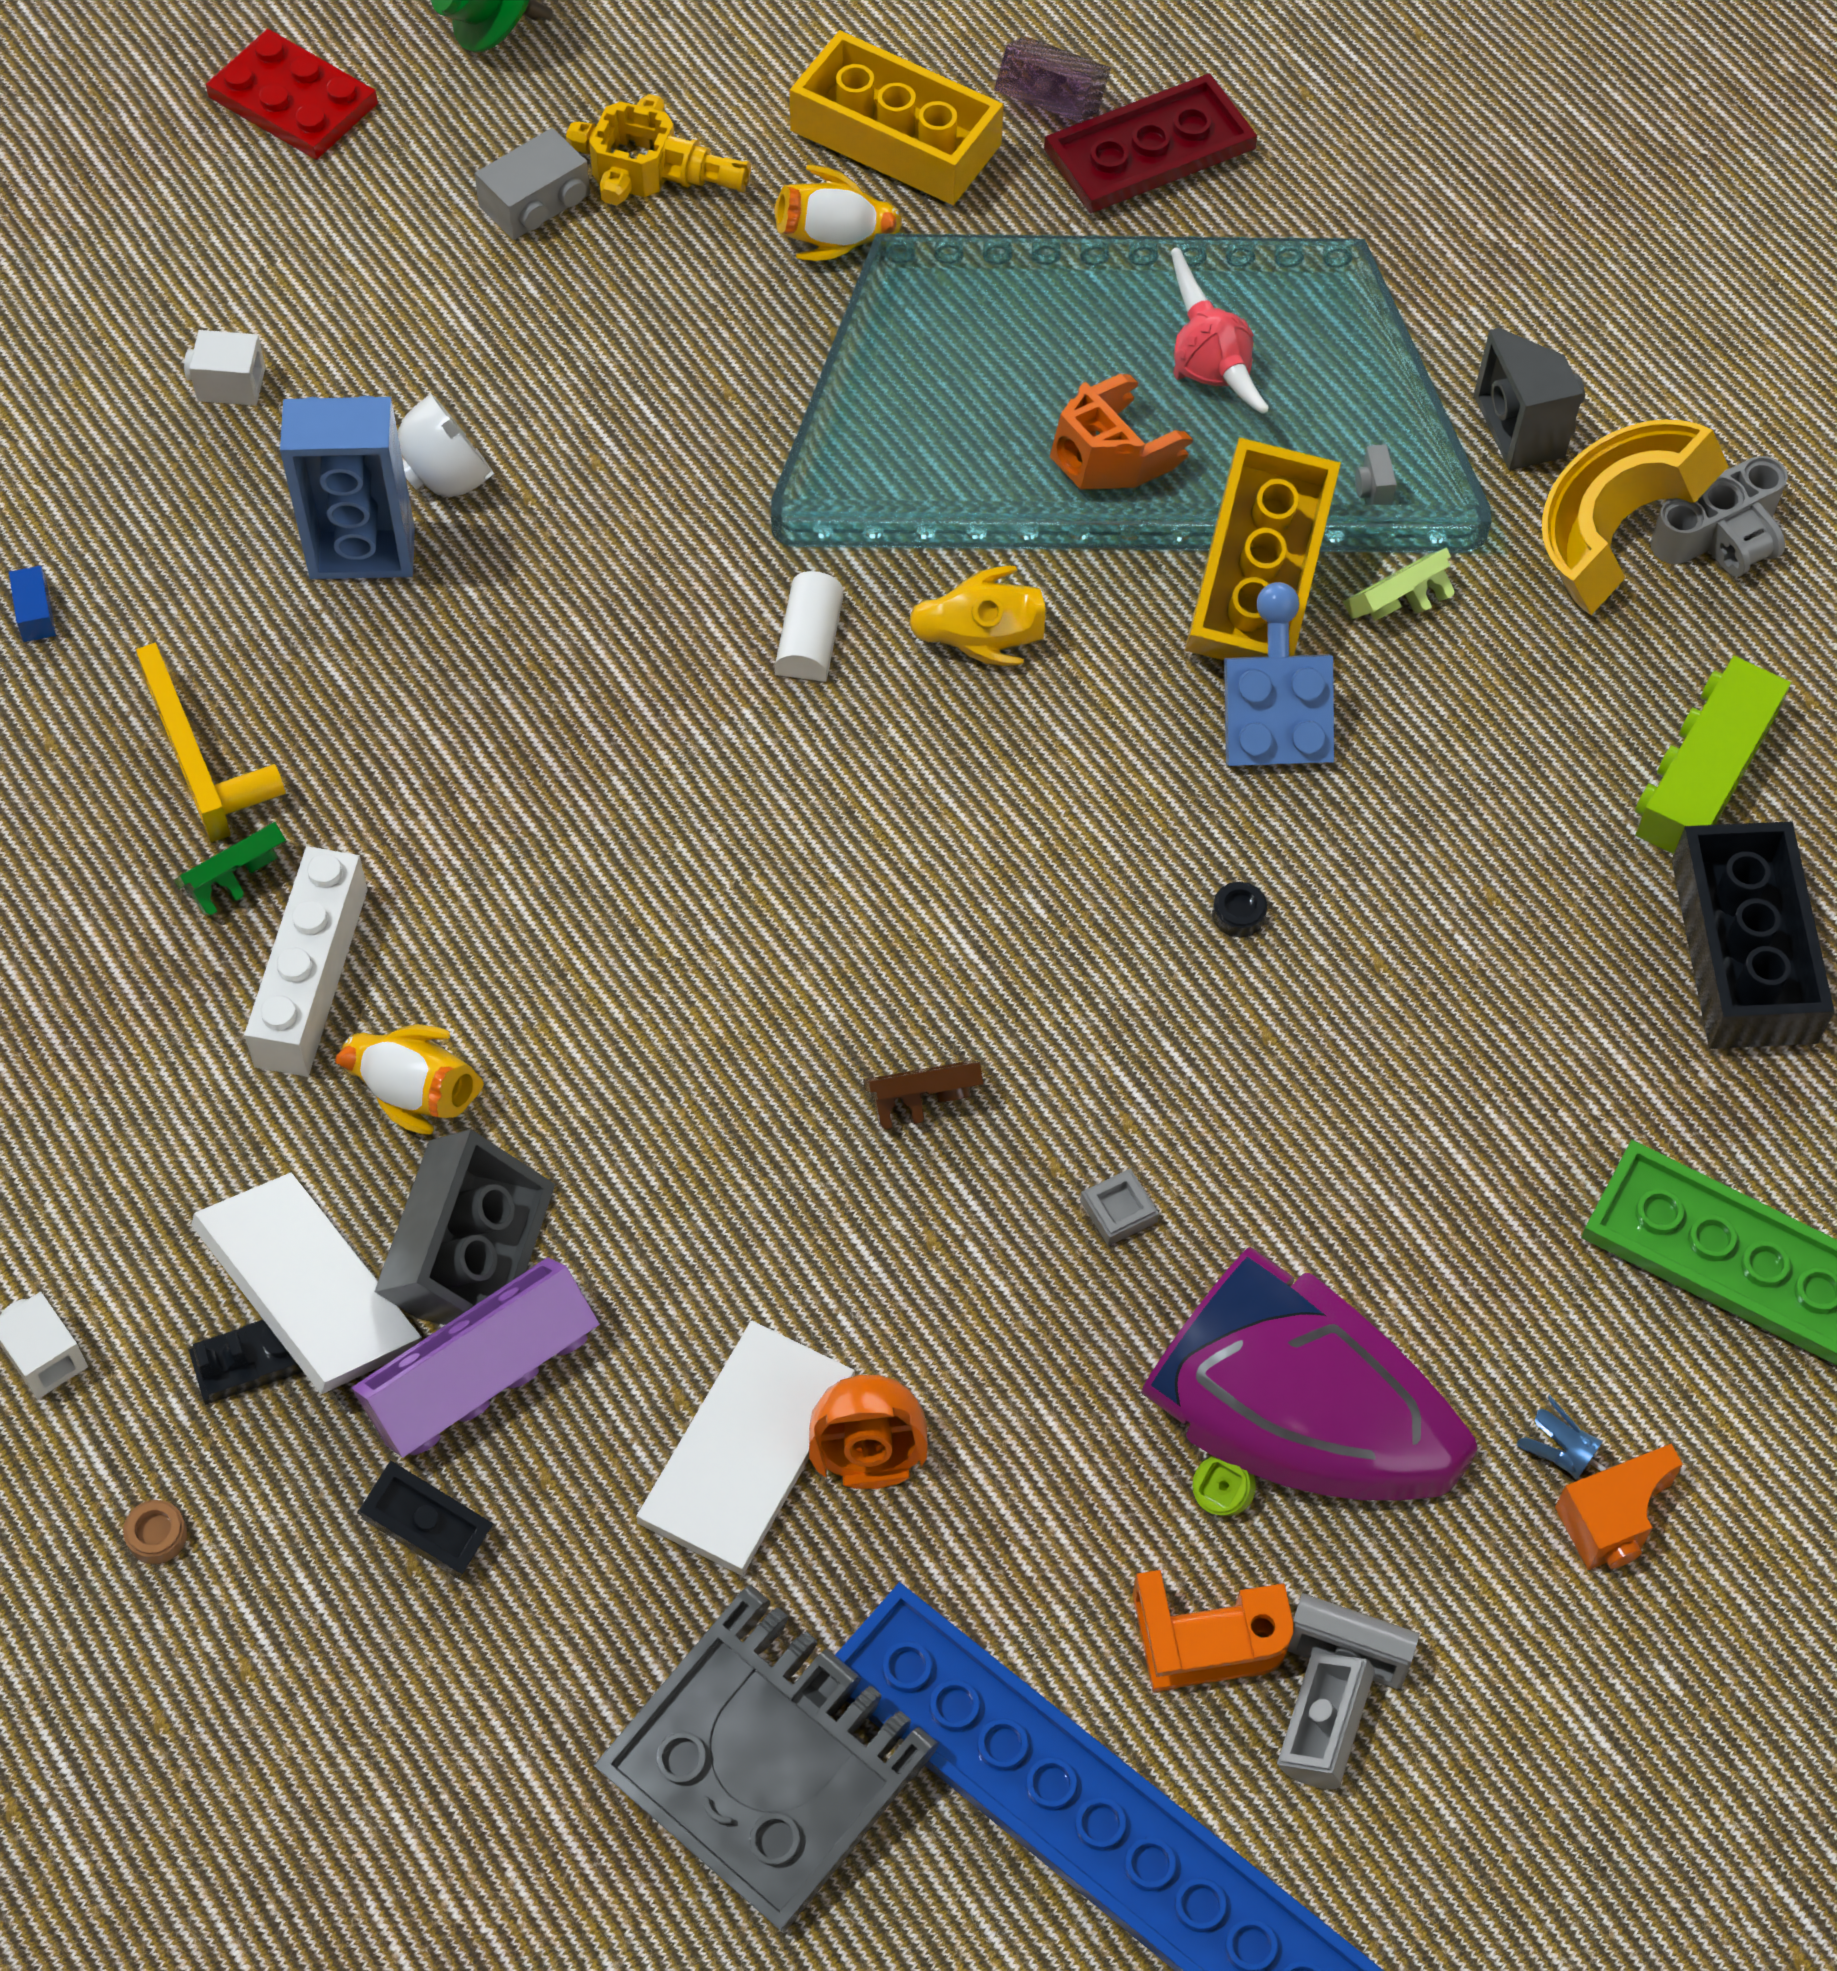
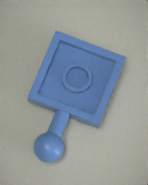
(1280, 703)

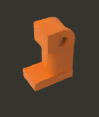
(1211, 1642)

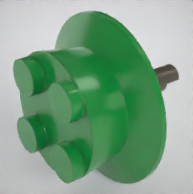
(486, 23)

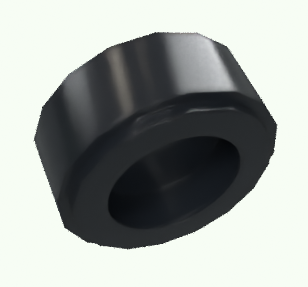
(1239, 909)

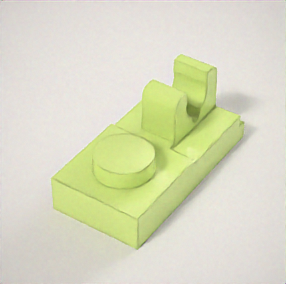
(1410, 581)

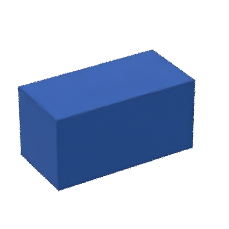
(32, 603)

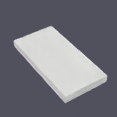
(305, 1282)
(742, 1449)

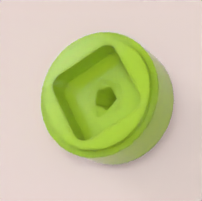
(1223, 1487)

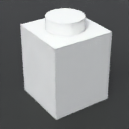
(226, 367)
(39, 1344)

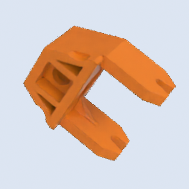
(1117, 454)

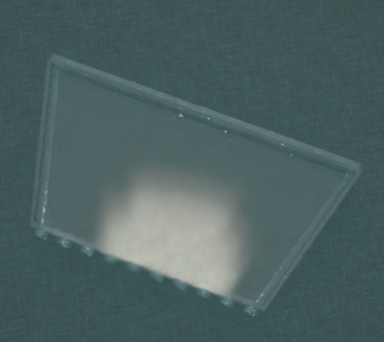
(973, 345)

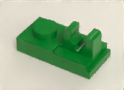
(252, 852)

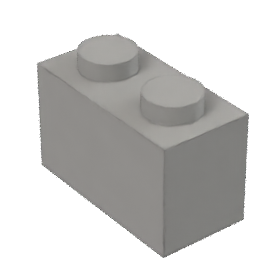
(532, 183)

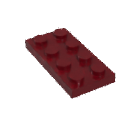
(1150, 143)

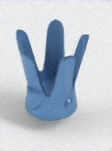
(1577, 1443)

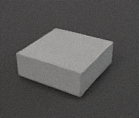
(1119, 1207)

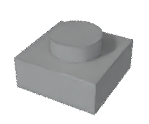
(1376, 477)

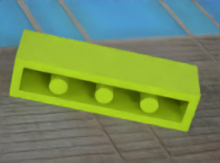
(1714, 753)

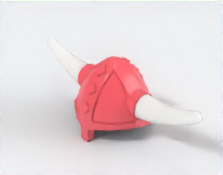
(1215, 343)

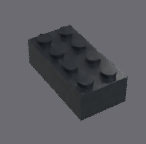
(1751, 935)

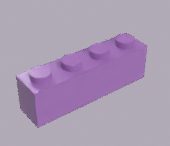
(476, 1358)

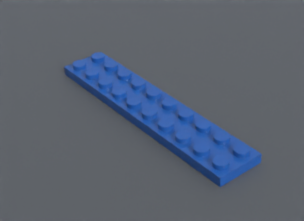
(1082, 1804)

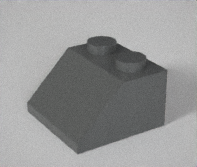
(1527, 399)

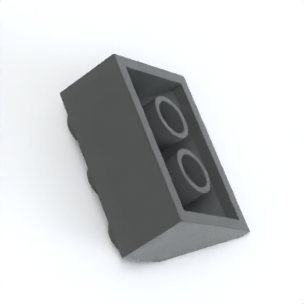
(463, 1228)

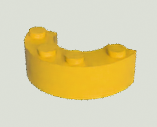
(1611, 482)

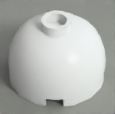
(439, 451)

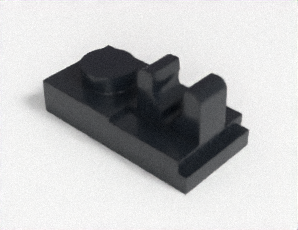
(240, 1361)
(424, 1519)

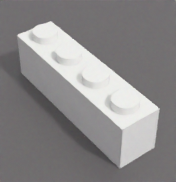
(306, 962)

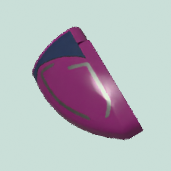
(1307, 1391)

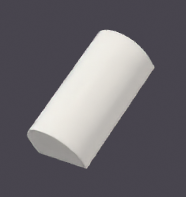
(809, 627)

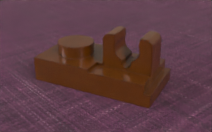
(947, 1081)

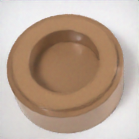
(155, 1532)

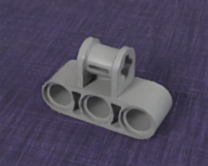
(1726, 519)

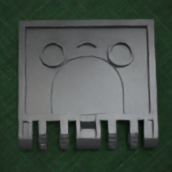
(757, 1765)

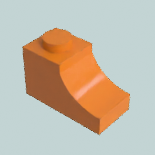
(1609, 1509)

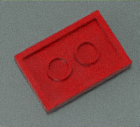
(292, 94)

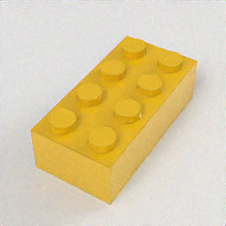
(896, 117)
(1262, 535)

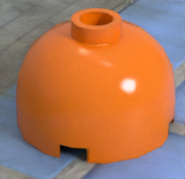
(868, 1432)

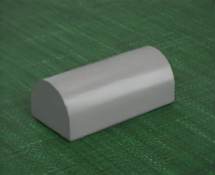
(1345, 1632)
(1326, 1719)

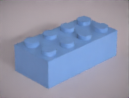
(348, 487)

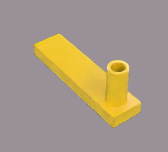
(211, 799)

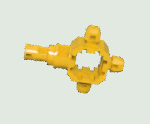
(671, 160)

